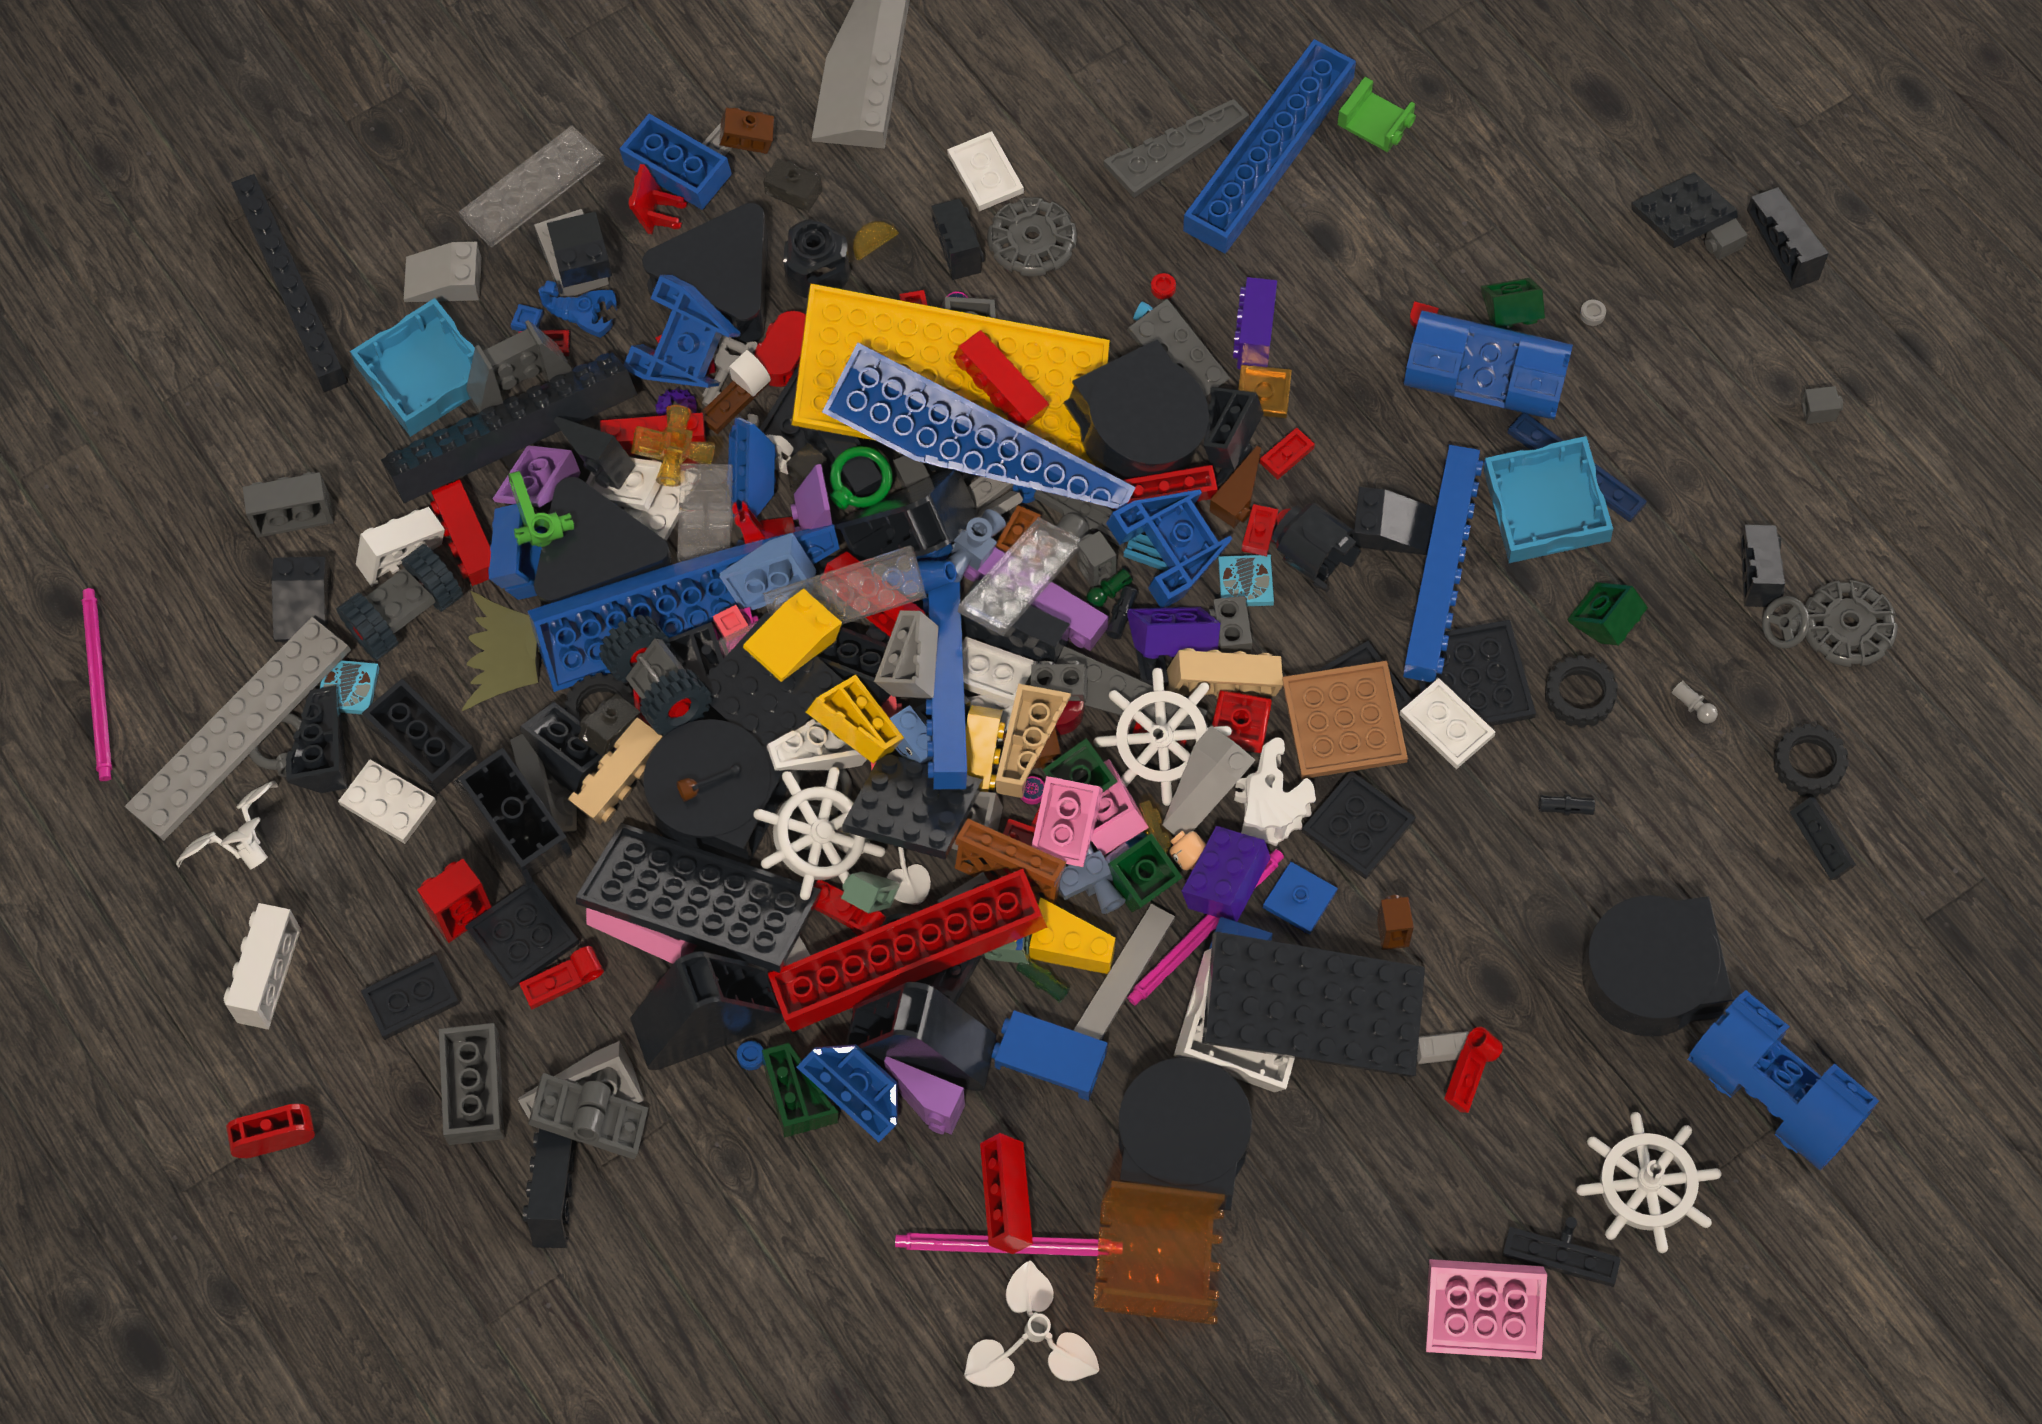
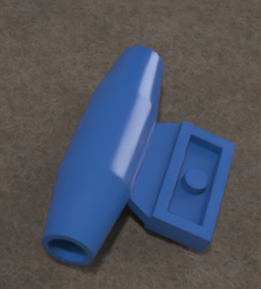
(935, 570)

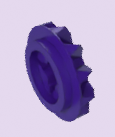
(677, 395)

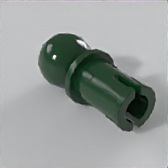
(1097, 596)

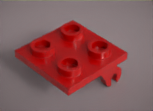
(647, 197)
(757, 530)

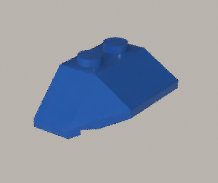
(753, 465)
(855, 1086)

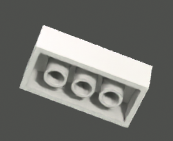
(262, 966)

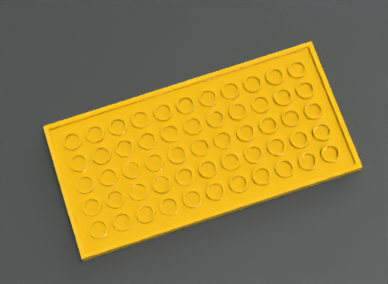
(926, 342)

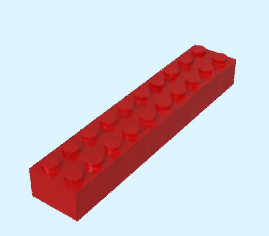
(907, 950)

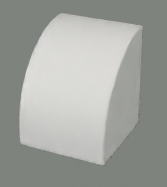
(749, 373)

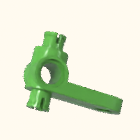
(554, 524)

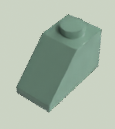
(869, 891)

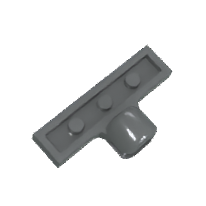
(1079, 516)

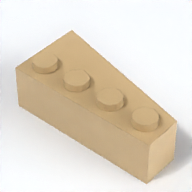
(1232, 672)
(616, 773)

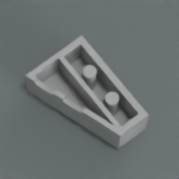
(910, 657)

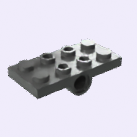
(1180, 344)
(588, 1115)

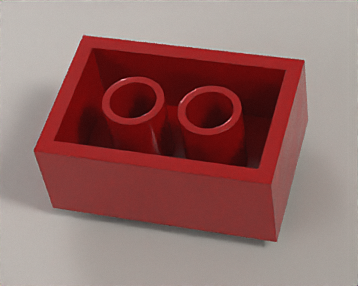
(454, 899)

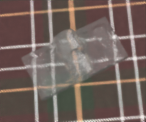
(704, 509)

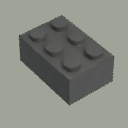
(288, 504)

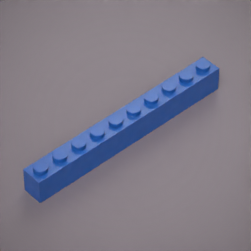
(1441, 564)
(947, 704)

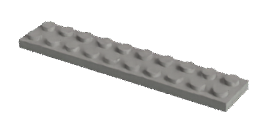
(237, 728)

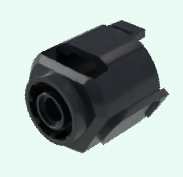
(804, 257)
(1315, 543)

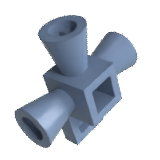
(976, 542)
(1094, 878)

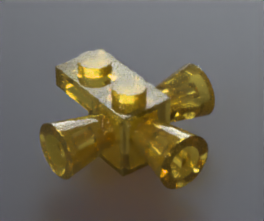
(672, 445)

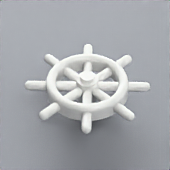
(1161, 735)
(816, 834)
(1649, 1182)

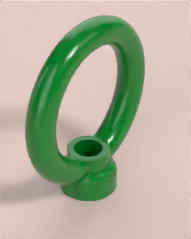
(842, 496)

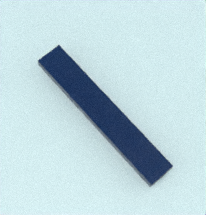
(1616, 494)

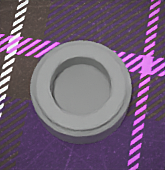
(1593, 312)

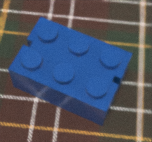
(512, 564)

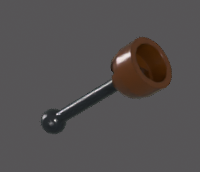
(689, 788)

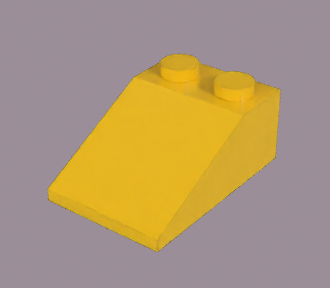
(793, 635)

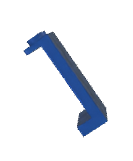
(1050, 1053)

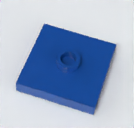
(1300, 898)

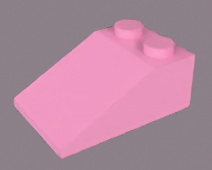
(1117, 817)
(1067, 819)

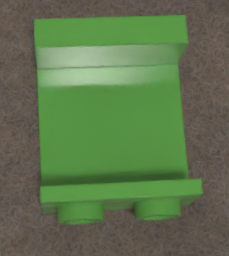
(1375, 117)

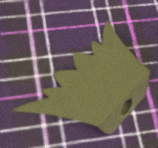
(509, 652)

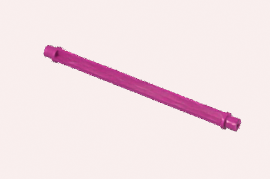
(96, 683)
(1188, 945)
(980, 1243)

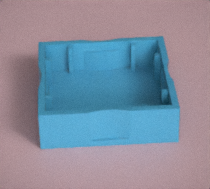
(418, 366)
(1547, 499)

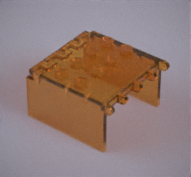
(1157, 1252)

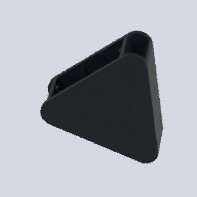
(724, 263)
(920, 516)
(601, 548)
(702, 1007)
(925, 1032)

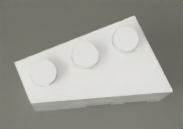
(386, 545)

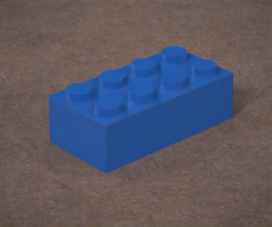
(676, 161)

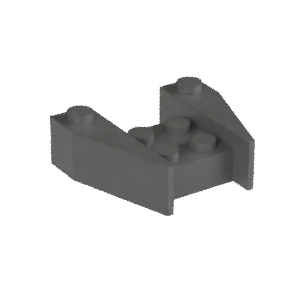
(512, 362)

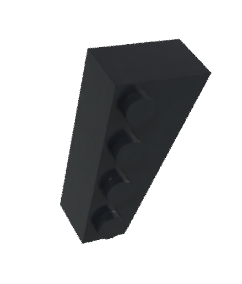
(1788, 238)
(858, 473)
(549, 1188)

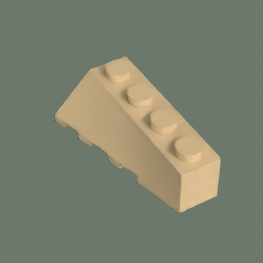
(1029, 727)

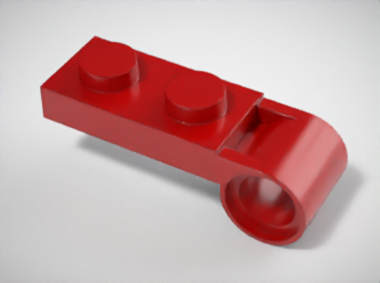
(844, 912)
(563, 978)
(1478, 1049)

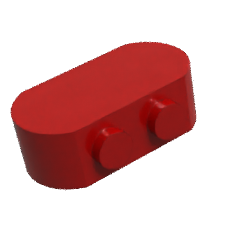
(782, 347)
(270, 1131)

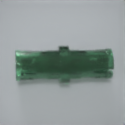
(1043, 980)

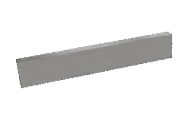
(1125, 973)

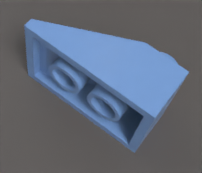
(766, 569)

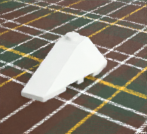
(812, 749)

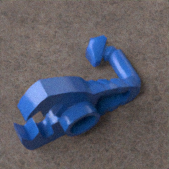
(579, 309)

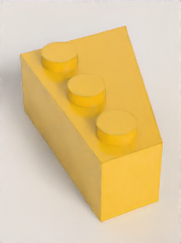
(856, 719)
(982, 736)
(1071, 941)

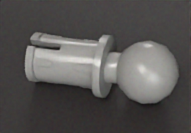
(1705, 712)

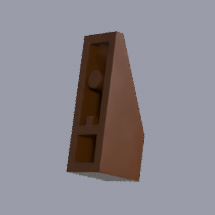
(1235, 496)

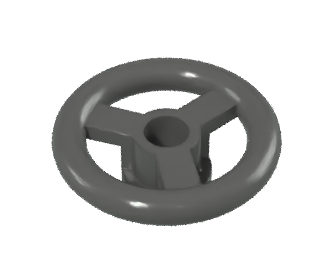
(1797, 622)

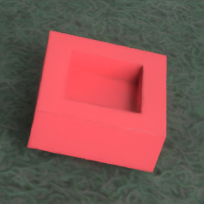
(729, 620)

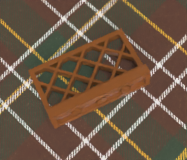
(1005, 852)

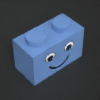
(914, 733)

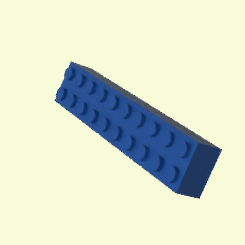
(1269, 146)

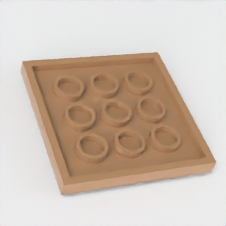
(1344, 719)

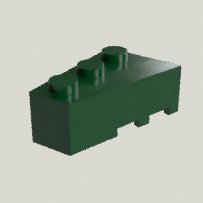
(797, 1099)

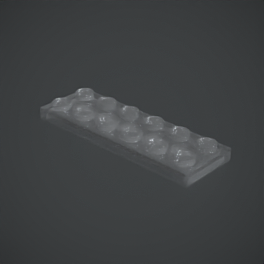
(531, 186)
(1019, 576)
(860, 587)

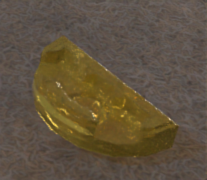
(871, 237)

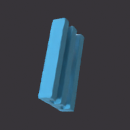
(1143, 539)

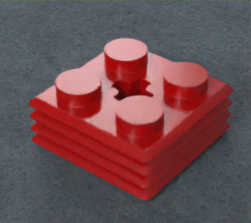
(1254, 711)

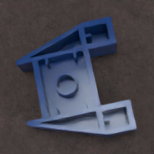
(687, 339)
(1177, 535)

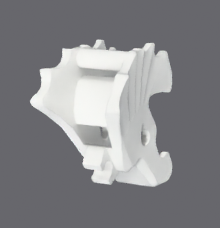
(1267, 808)

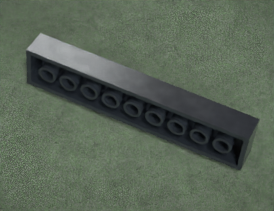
(507, 427)

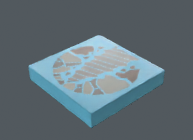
(1247, 577)
(354, 683)

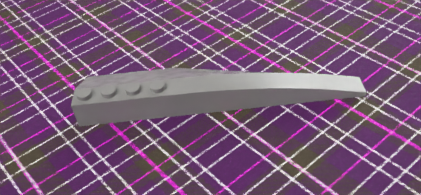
(861, 75)

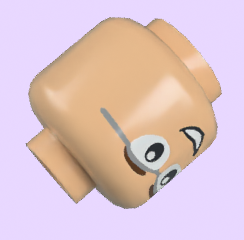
(1186, 849)

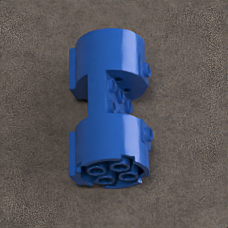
(1487, 364)
(1748, 1052)

